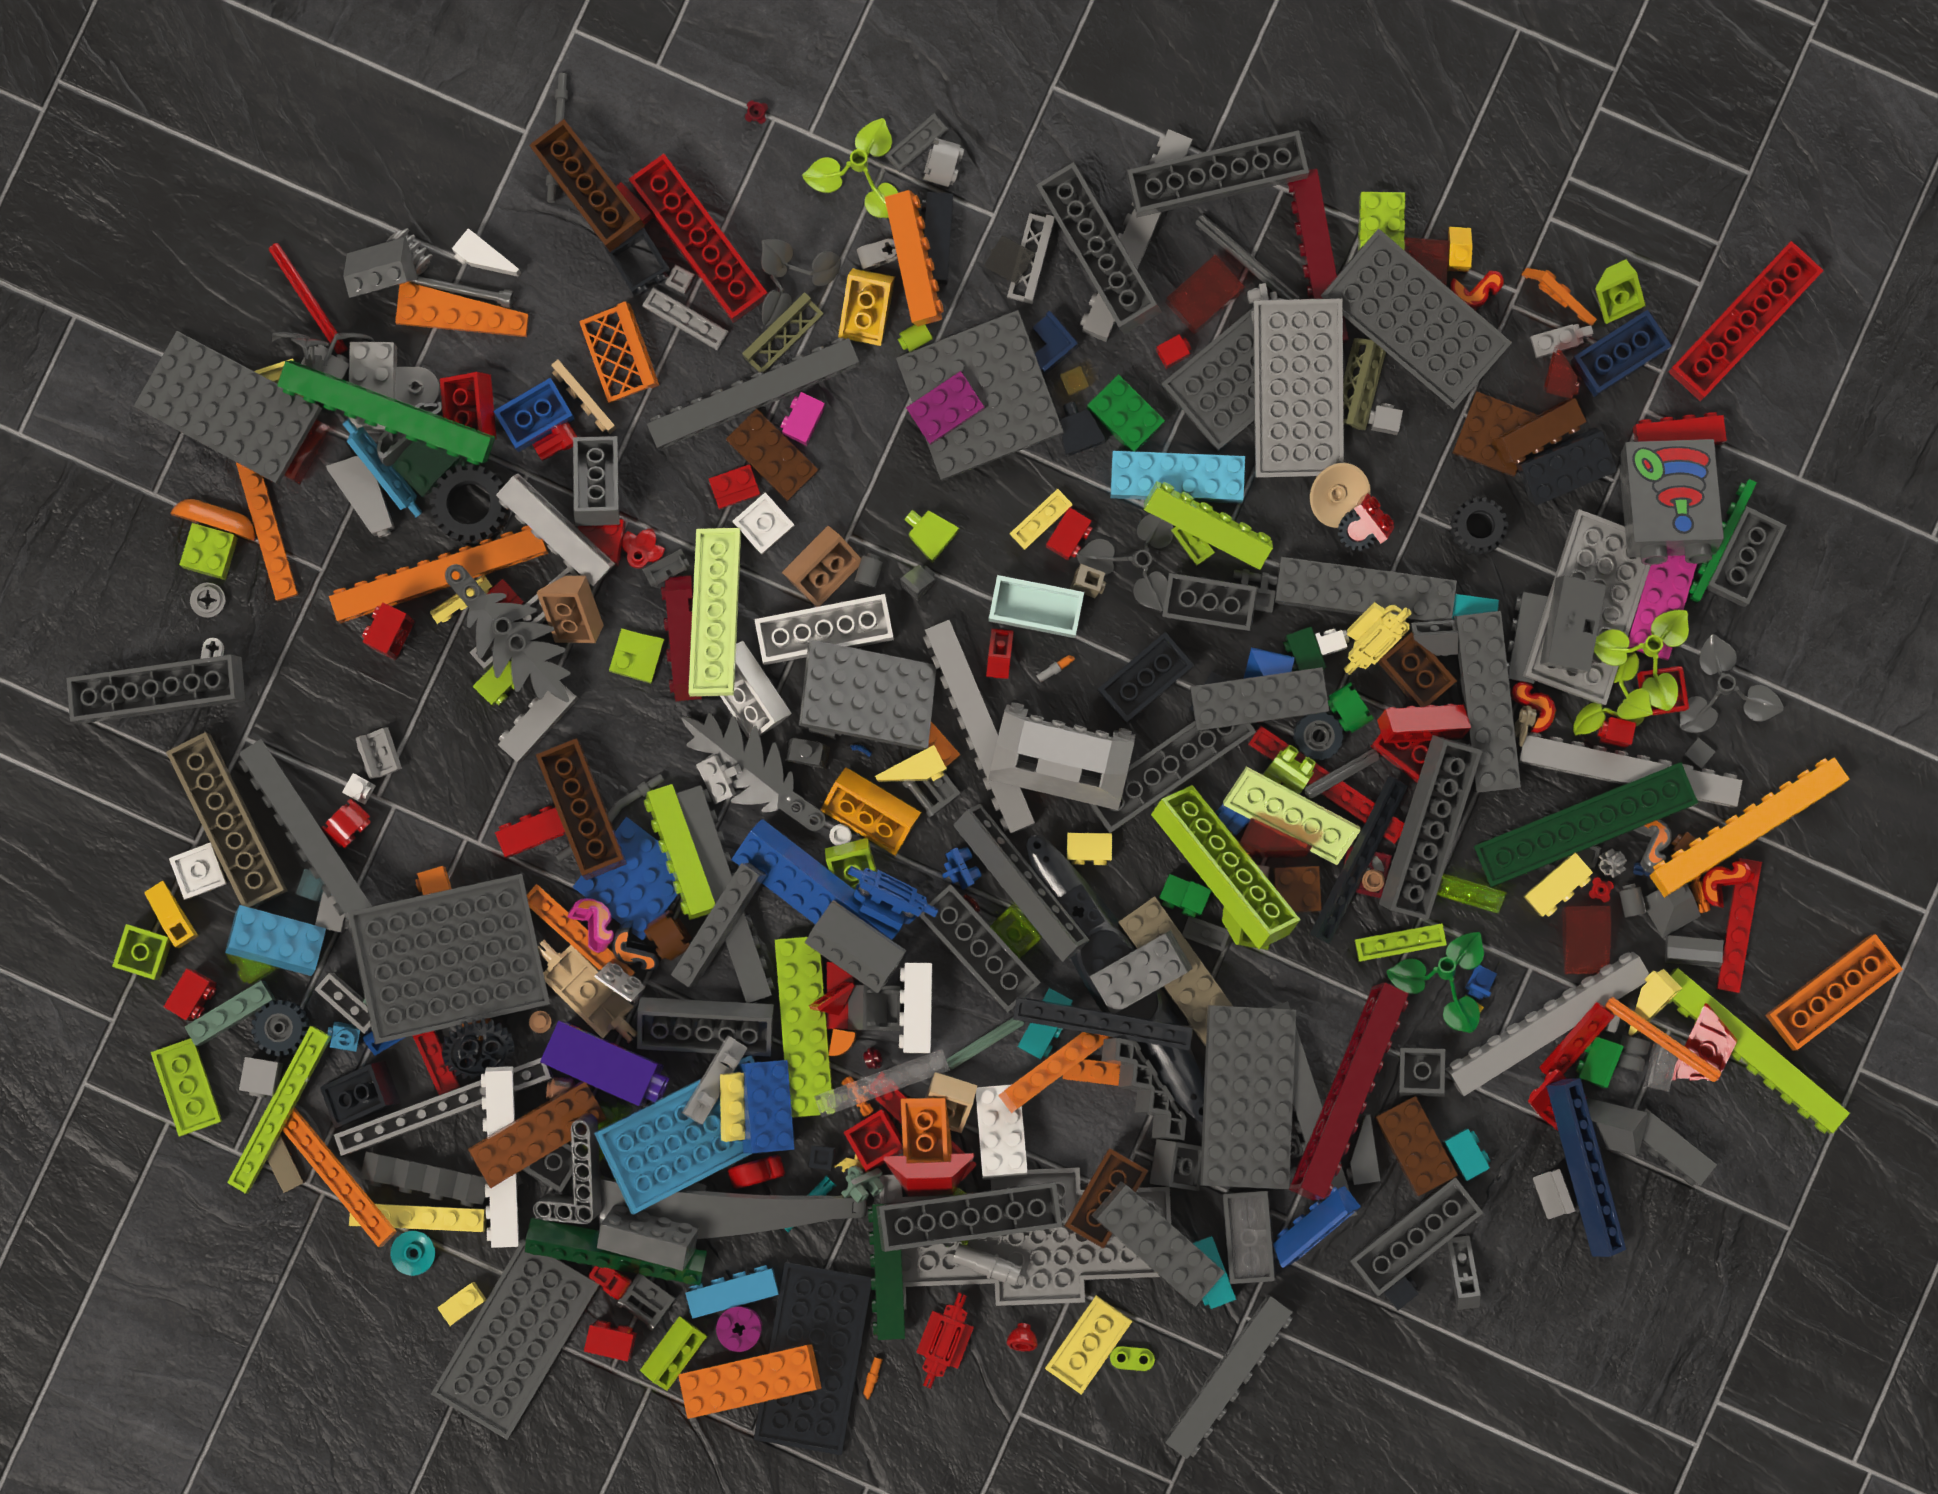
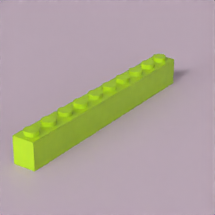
(1763, 1059)

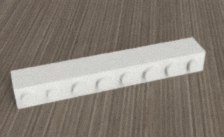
(503, 1196)

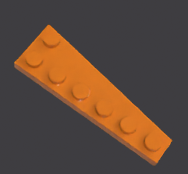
(442, 310)

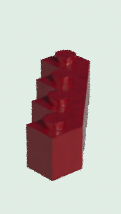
(679, 604)

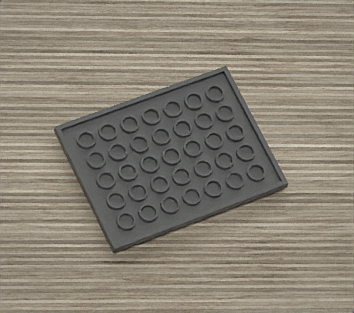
(448, 958)

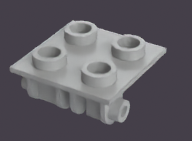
(619, 981)

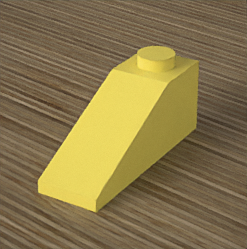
(916, 768)
(1655, 996)

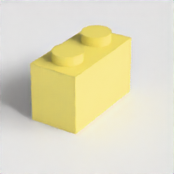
(1089, 847)

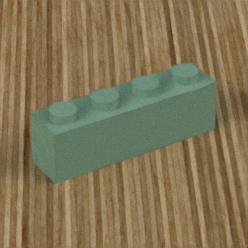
(229, 1013)

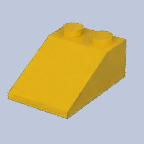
(866, 306)

